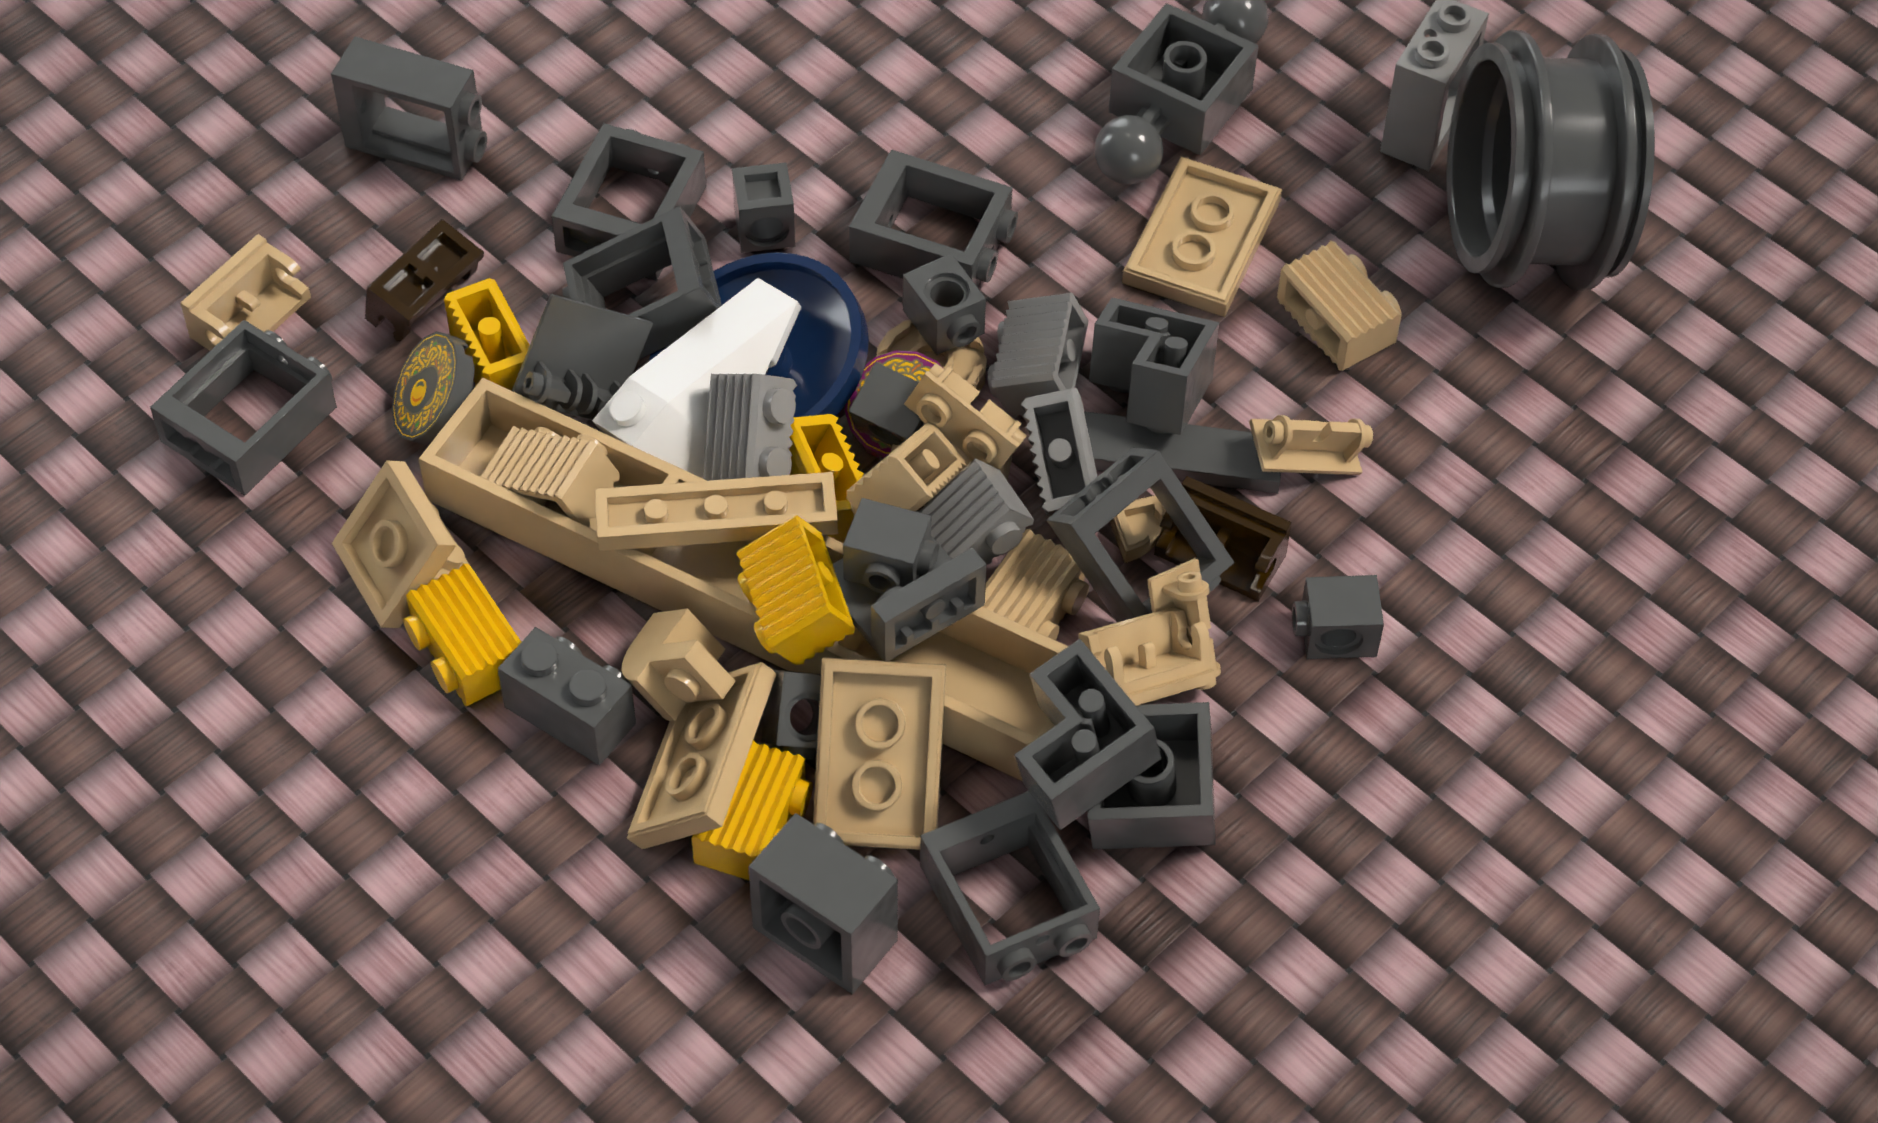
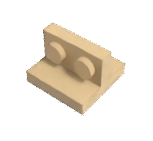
(395, 543)

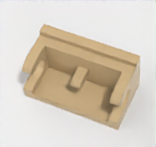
(248, 287)
(1153, 655)

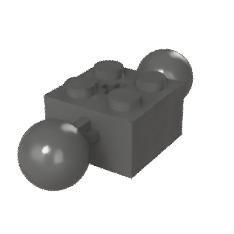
(1179, 84)

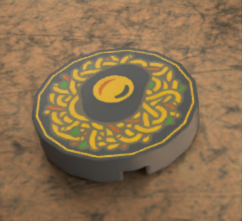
(431, 387)

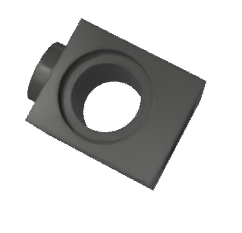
(763, 207)
(944, 304)
(881, 407)
(1339, 617)
(786, 691)

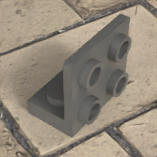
(920, 609)

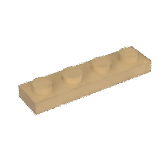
(711, 510)

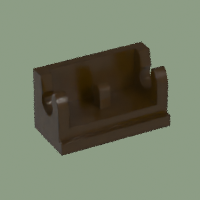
(421, 277)
(1248, 533)

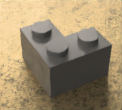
(1157, 359)
(1095, 741)

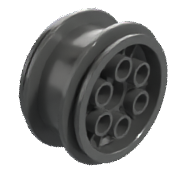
(1550, 160)

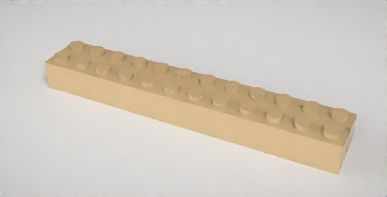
(986, 656)

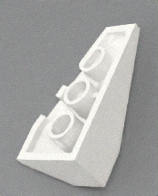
(668, 398)

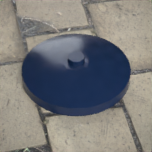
(829, 335)

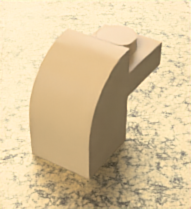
(676, 663)

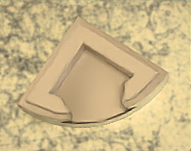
(1138, 527)

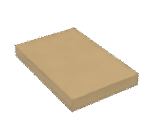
(1202, 236)
(879, 750)
(701, 762)

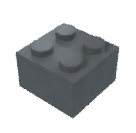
(1174, 796)
(824, 902)

